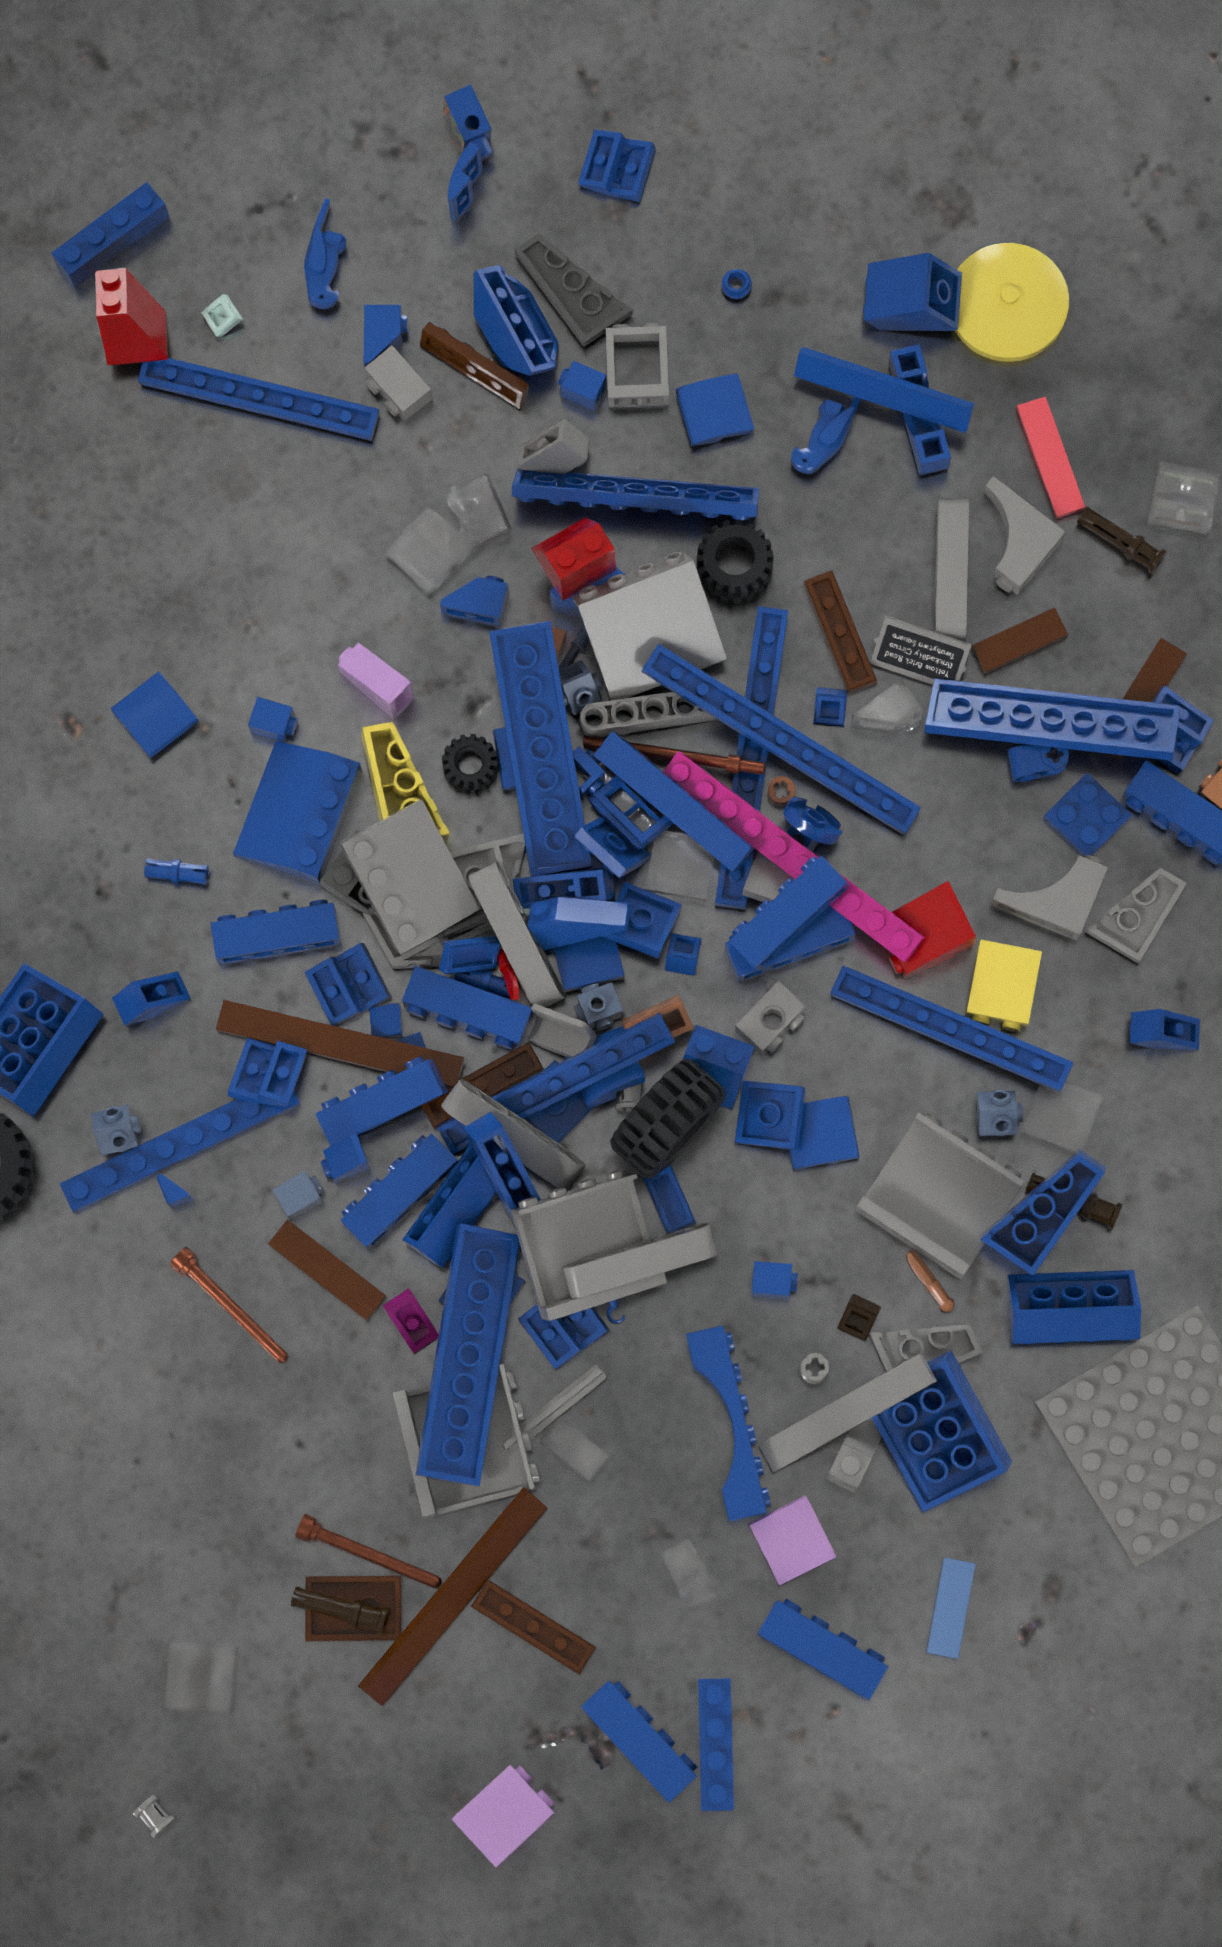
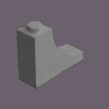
(1028, 534)
(1062, 905)
(855, 1456)

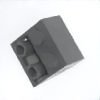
(344, 884)

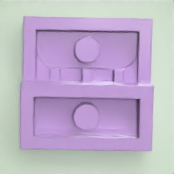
(792, 1540)

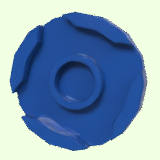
(812, 824)

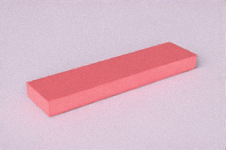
(1050, 457)

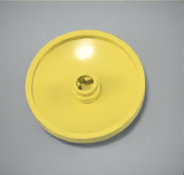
(1011, 302)

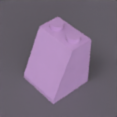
(504, 1814)

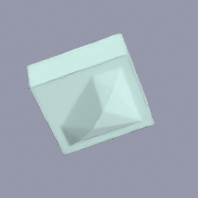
(221, 315)

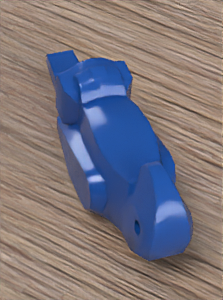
(322, 262)
(826, 436)

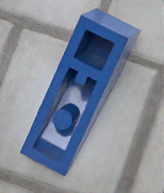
(579, 884)
(574, 920)

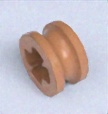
(772, 792)

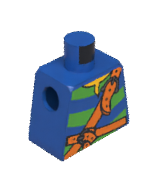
(465, 112)

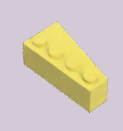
(393, 775)

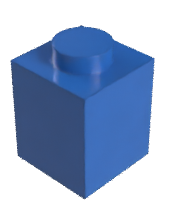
(582, 385)
(272, 720)
(773, 1280)

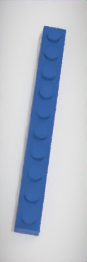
(762, 691)
(781, 739)

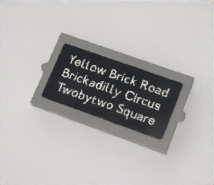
(919, 652)

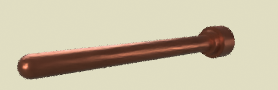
(187, 1264)
(311, 1530)

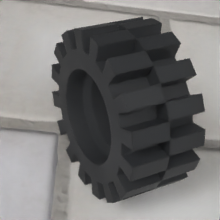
(470, 745)

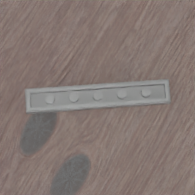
(847, 1412)

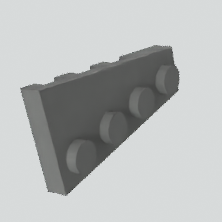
(571, 290)

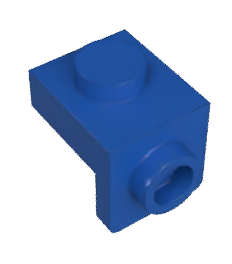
(589, 766)

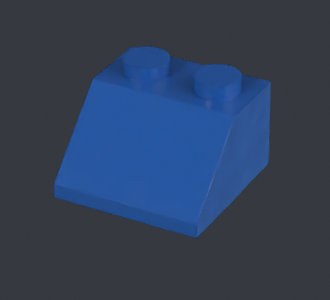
(722, 1059)

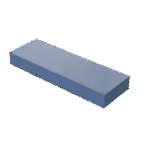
(950, 1608)

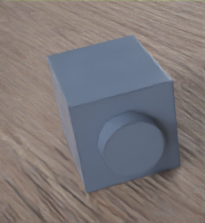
(299, 1195)

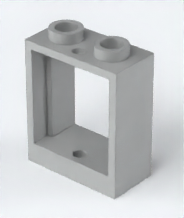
(637, 394)

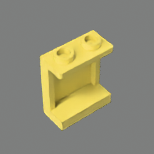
(1003, 985)

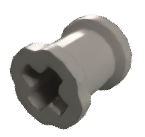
(629, 1098)
(821, 1362)
(154, 1816)

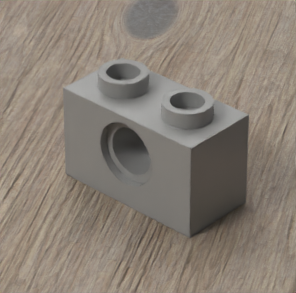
(775, 1001)

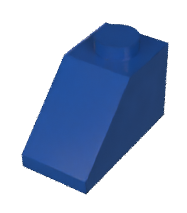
(382, 329)
(478, 601)
(150, 997)
(1164, 1030)
(345, 1160)

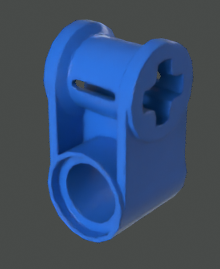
(1033, 762)

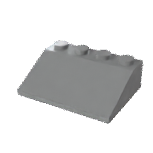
(409, 876)

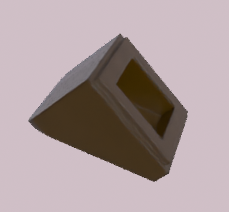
(859, 1317)

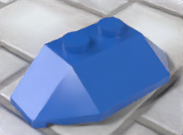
(513, 322)

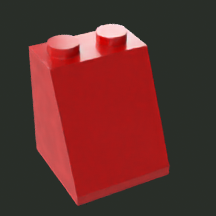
(129, 319)
(576, 557)
(942, 923)

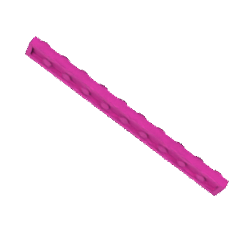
(791, 855)

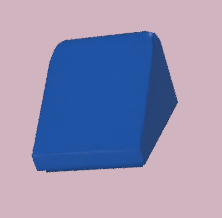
(830, 706)
(682, 954)
(386, 1021)
(173, 1193)

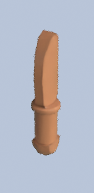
(926, 1276)

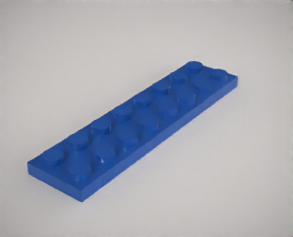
(636, 492)
(1053, 719)
(539, 747)
(468, 1355)

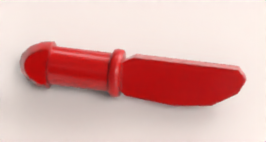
(508, 974)

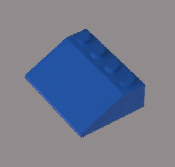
(298, 810)
(39, 1036)
(943, 1437)

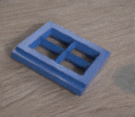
(621, 821)

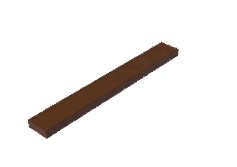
(332, 1041)
(452, 1596)

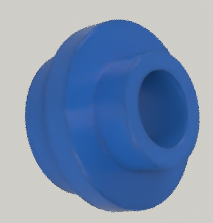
(740, 276)

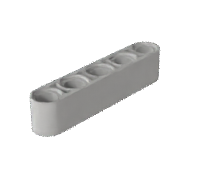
(951, 568)
(640, 719)
(517, 941)
(533, 1147)
(640, 1260)

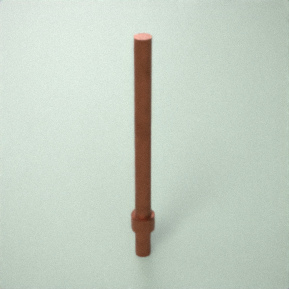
(732, 763)

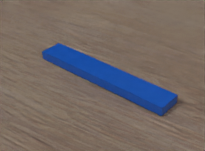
(884, 389)
(673, 801)

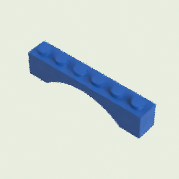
(712, 1359)

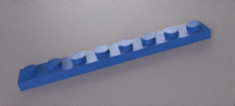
(260, 397)
(952, 1028)
(572, 1074)
(168, 1150)

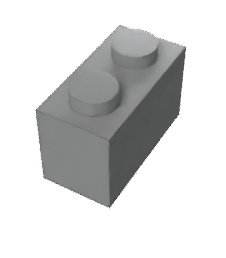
(397, 383)

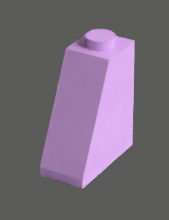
(376, 679)

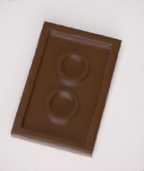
(374, 1590)

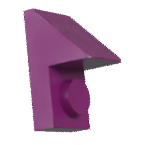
(411, 1320)

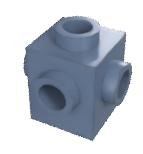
(579, 686)
(603, 996)
(998, 1113)
(115, 1129)

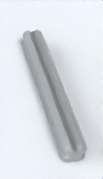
(559, 1405)

